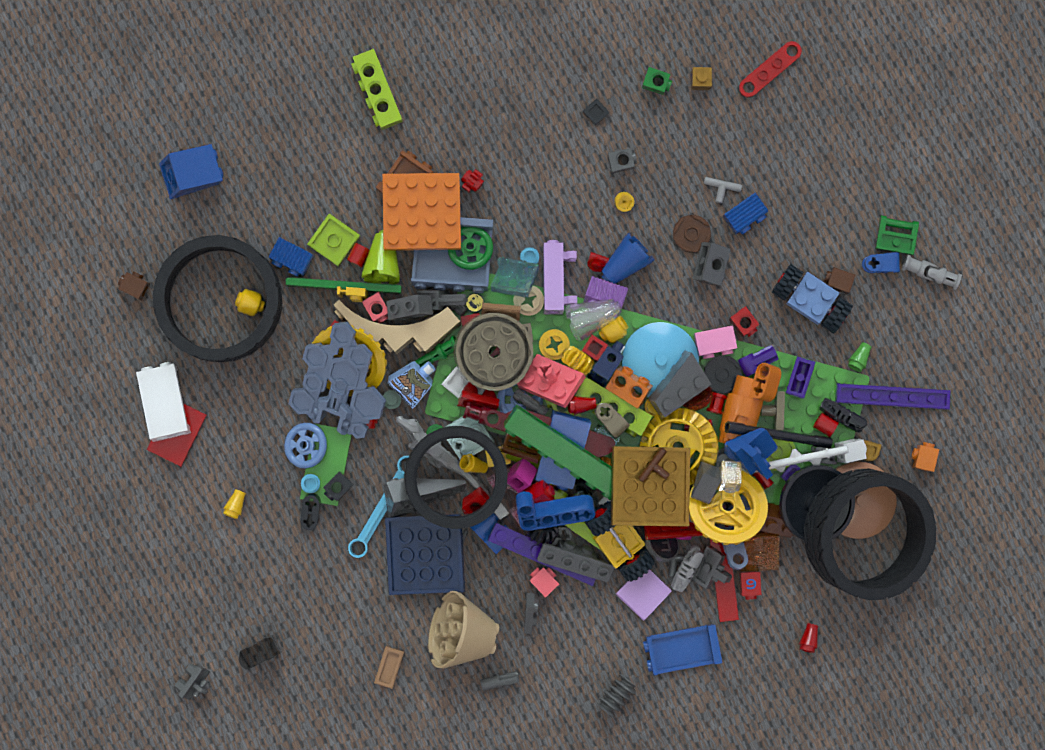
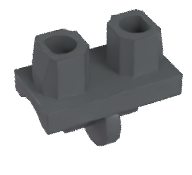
(195, 684)

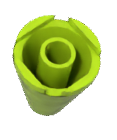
(381, 264)

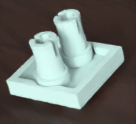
(465, 446)

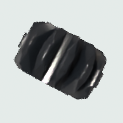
(544, 535)

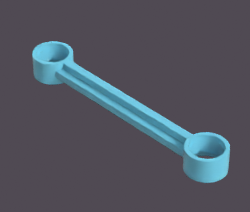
(375, 517)

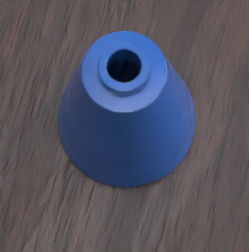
(626, 260)

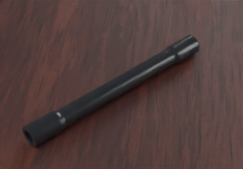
(816, 440)

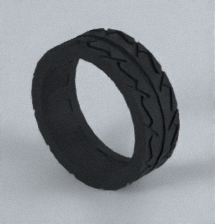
(170, 271)
(917, 547)

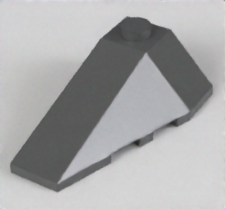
(429, 489)

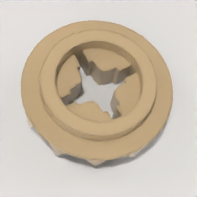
(537, 303)

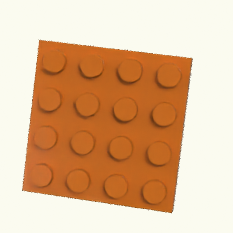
(421, 211)

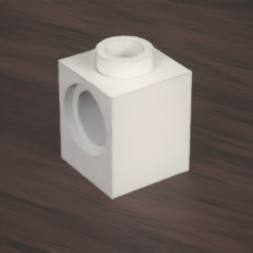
(856, 448)

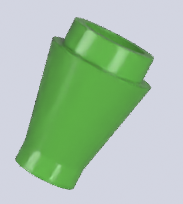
(860, 357)

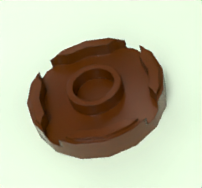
(691, 232)

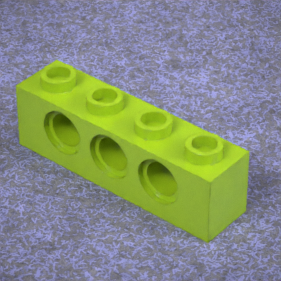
(366, 61)
(641, 418)

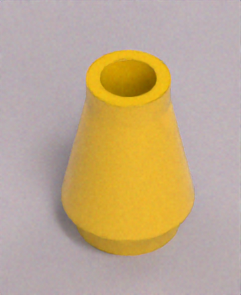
(472, 464)
(234, 505)

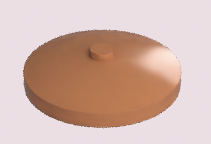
(872, 506)

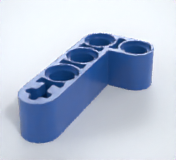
(553, 512)

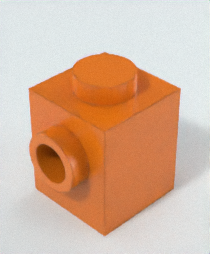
(925, 457)

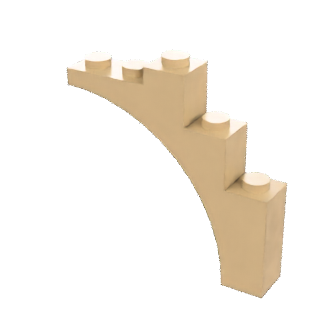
(397, 337)

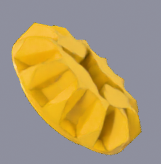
(545, 341)

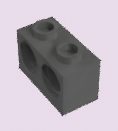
(409, 307)

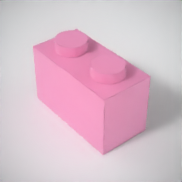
(715, 341)

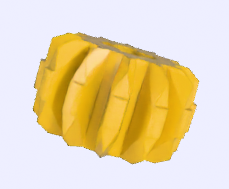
(577, 360)

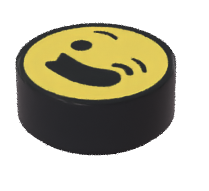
(474, 302)

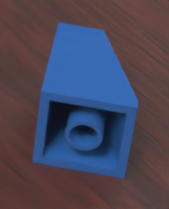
(191, 170)

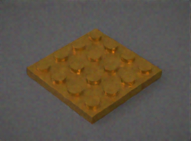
(655, 500)

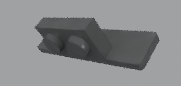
(575, 559)

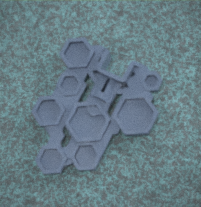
(345, 374)

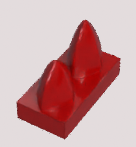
(470, 394)

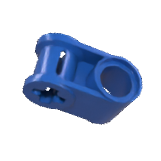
(884, 263)

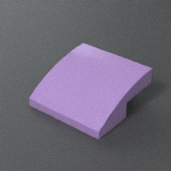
(644, 594)

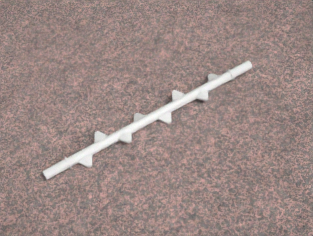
(796, 457)

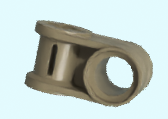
(613, 421)

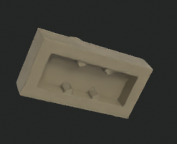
(776, 410)

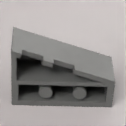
(680, 385)

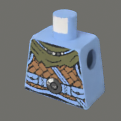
(412, 382)

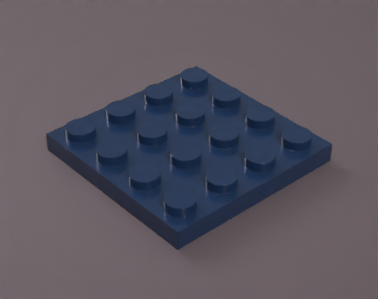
(423, 556)

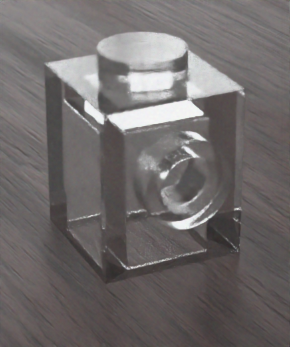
(730, 476)

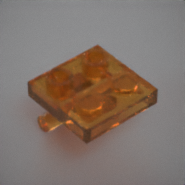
(762, 552)

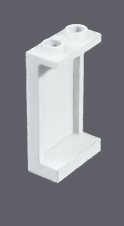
(162, 402)

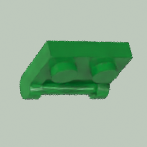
(896, 241)

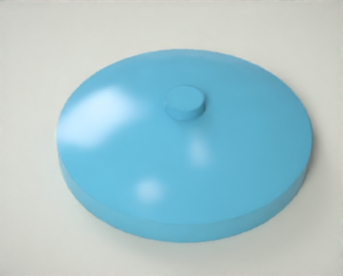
(654, 351)

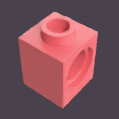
(370, 302)

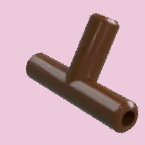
(653, 466)

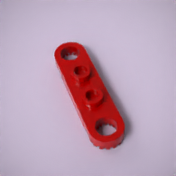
(770, 69)

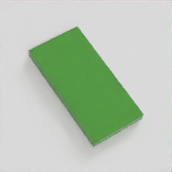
(333, 462)

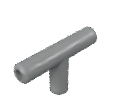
(722, 186)

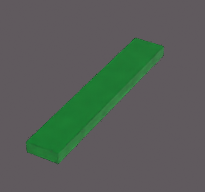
(332, 285)

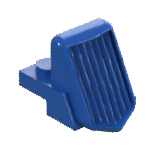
(752, 451)

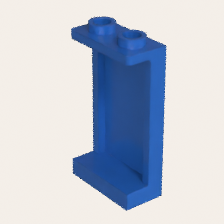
(577, 430)
(682, 649)

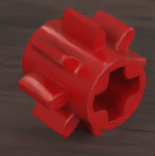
(472, 180)

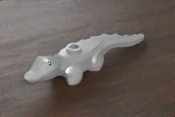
(436, 454)

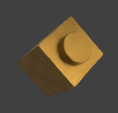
(701, 78)

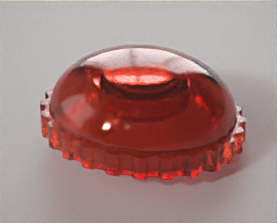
(700, 400)

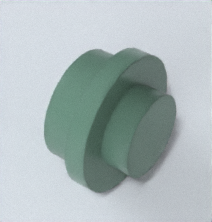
(392, 398)

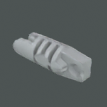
(687, 568)

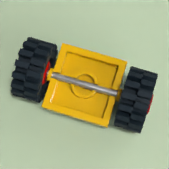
(620, 544)

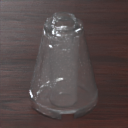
(591, 316)

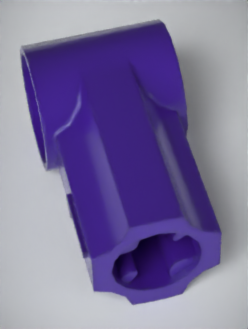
(751, 362)

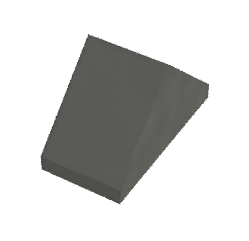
(706, 482)

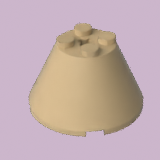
(460, 632)

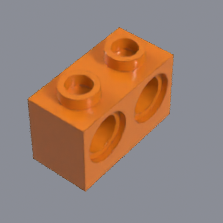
(627, 391)

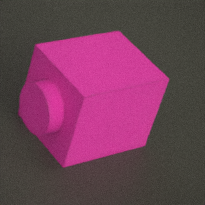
(521, 475)

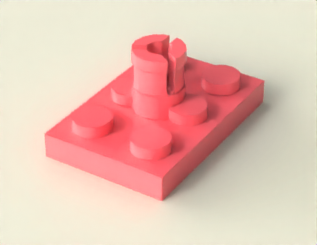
(551, 381)

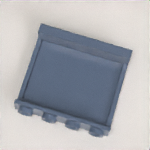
(437, 270)

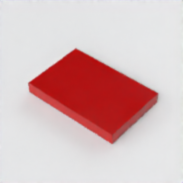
(178, 447)

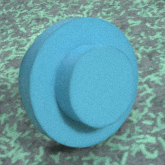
(530, 255)
(310, 483)

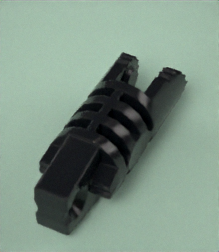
(842, 415)

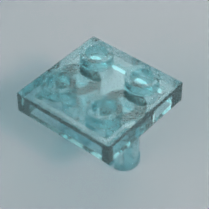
(514, 277)

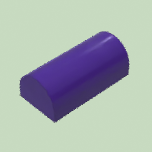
(800, 377)

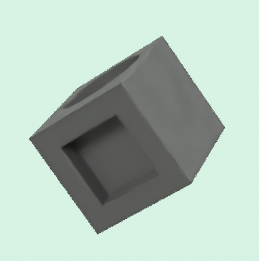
(613, 162)

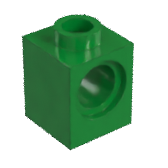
(654, 73)

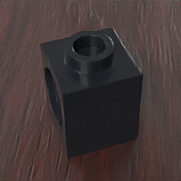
(346, 484)

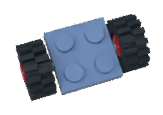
(812, 298)

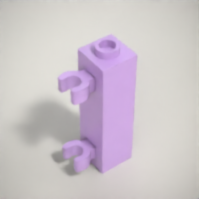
(554, 277)

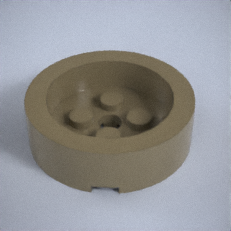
(473, 355)

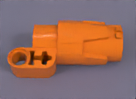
(747, 398)

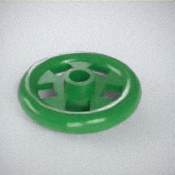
(481, 259)

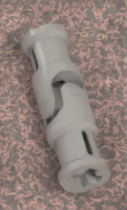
(932, 272)

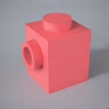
(544, 580)

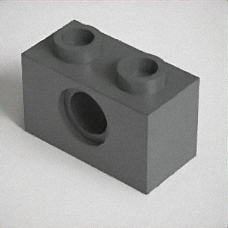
(711, 253)

